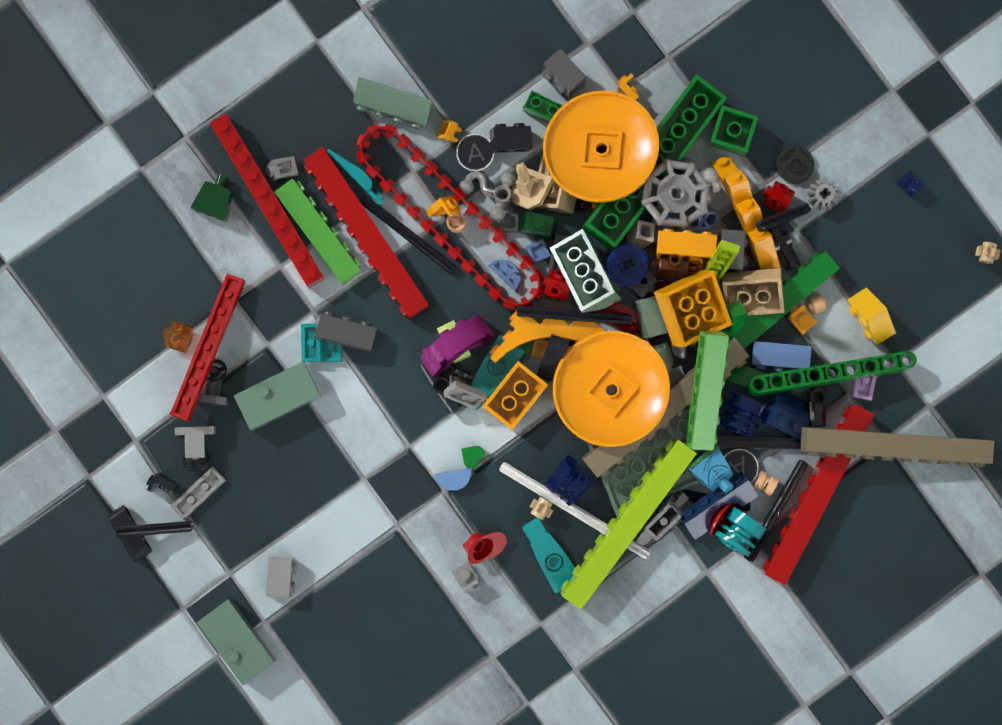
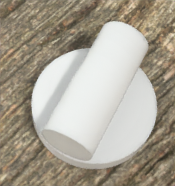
(679, 351)

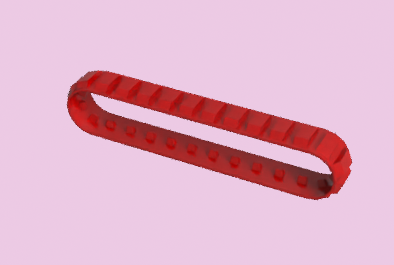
(458, 195)

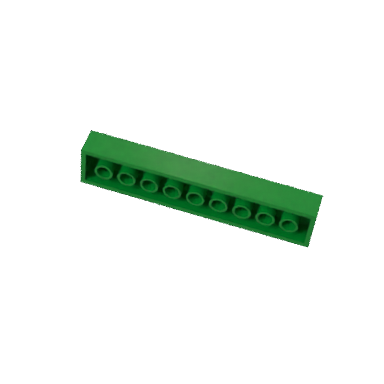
(676, 135)

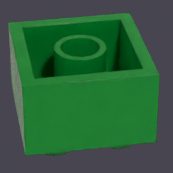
(733, 131)

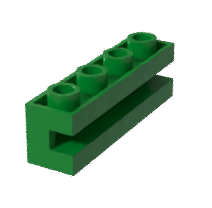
(540, 107)

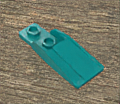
(358, 176)
(492, 374)
(549, 555)

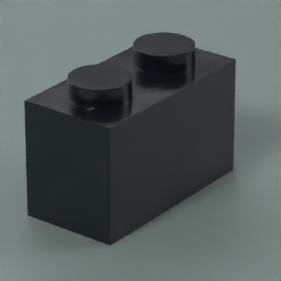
(510, 138)

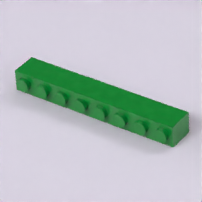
(794, 291)

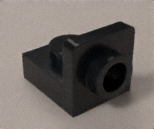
(165, 483)

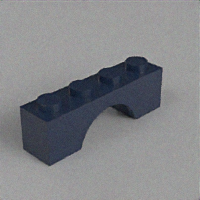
(698, 516)

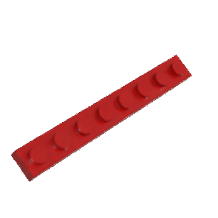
(207, 347)

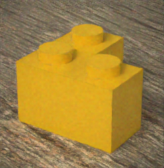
(872, 316)

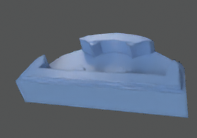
(507, 272)
(454, 479)

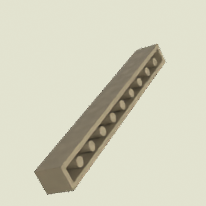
(897, 445)
(602, 458)

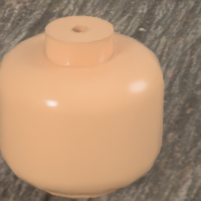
(816, 304)

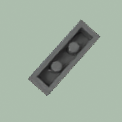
(344, 332)

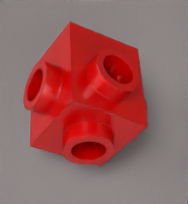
(778, 197)
(556, 285)

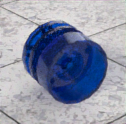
(617, 267)
(742, 414)
(569, 480)

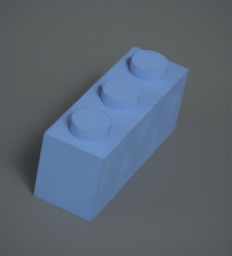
(779, 356)

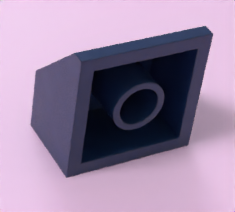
(786, 414)

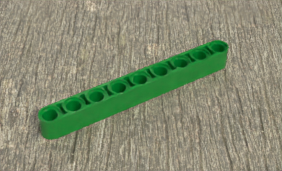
(840, 370)

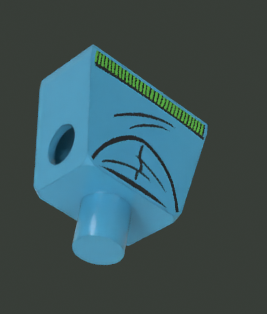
(712, 470)

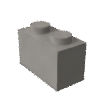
(280, 577)

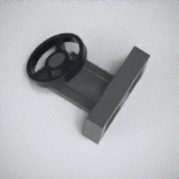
(213, 385)

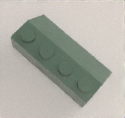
(392, 103)
(585, 272)

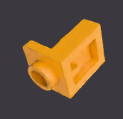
(625, 89)
(443, 206)
(801, 319)

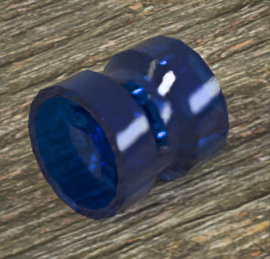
(913, 186)

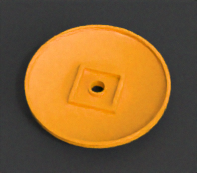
(594, 121)
(606, 361)

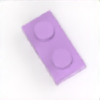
(864, 387)

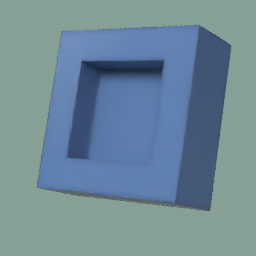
(538, 251)

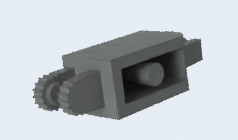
(662, 519)

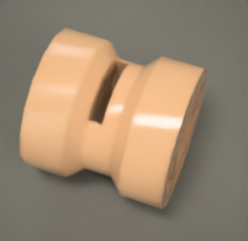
(456, 222)
(762, 479)

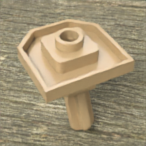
(530, 187)

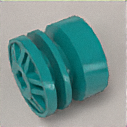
(740, 531)

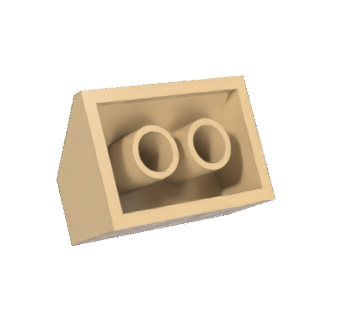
(556, 199)
(756, 290)

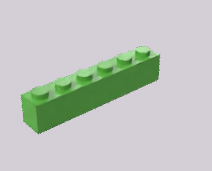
(318, 232)
(707, 390)

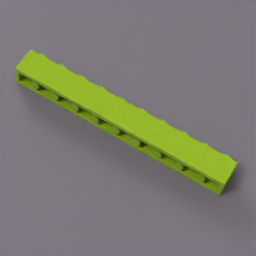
(628, 523)

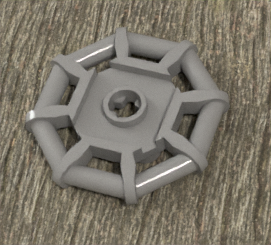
(672, 204)

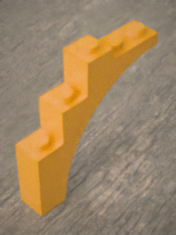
(748, 212)
(528, 330)

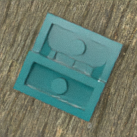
(318, 350)

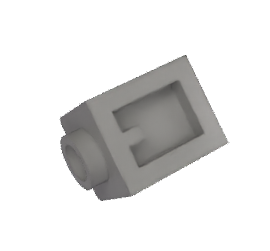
(281, 168)
(466, 577)

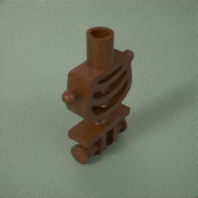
(672, 268)

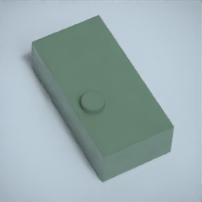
(649, 317)
(277, 396)
(236, 641)

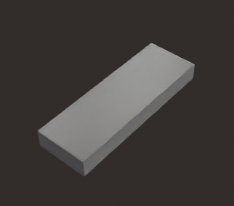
(198, 493)

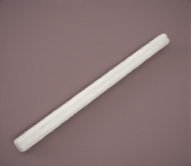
(572, 509)

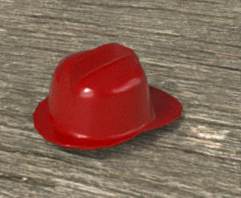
(484, 546)

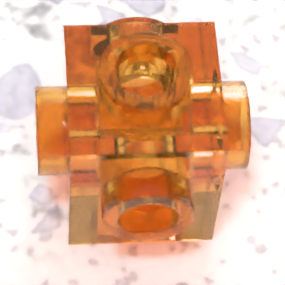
(178, 336)

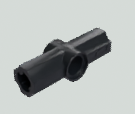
(783, 246)
(452, 406)
(817, 410)

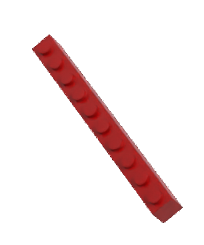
(267, 201)
(366, 232)
(812, 502)

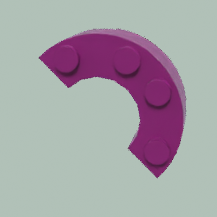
(456, 342)

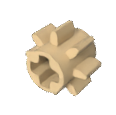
(988, 252)
(541, 508)

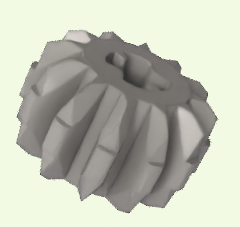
(829, 190)

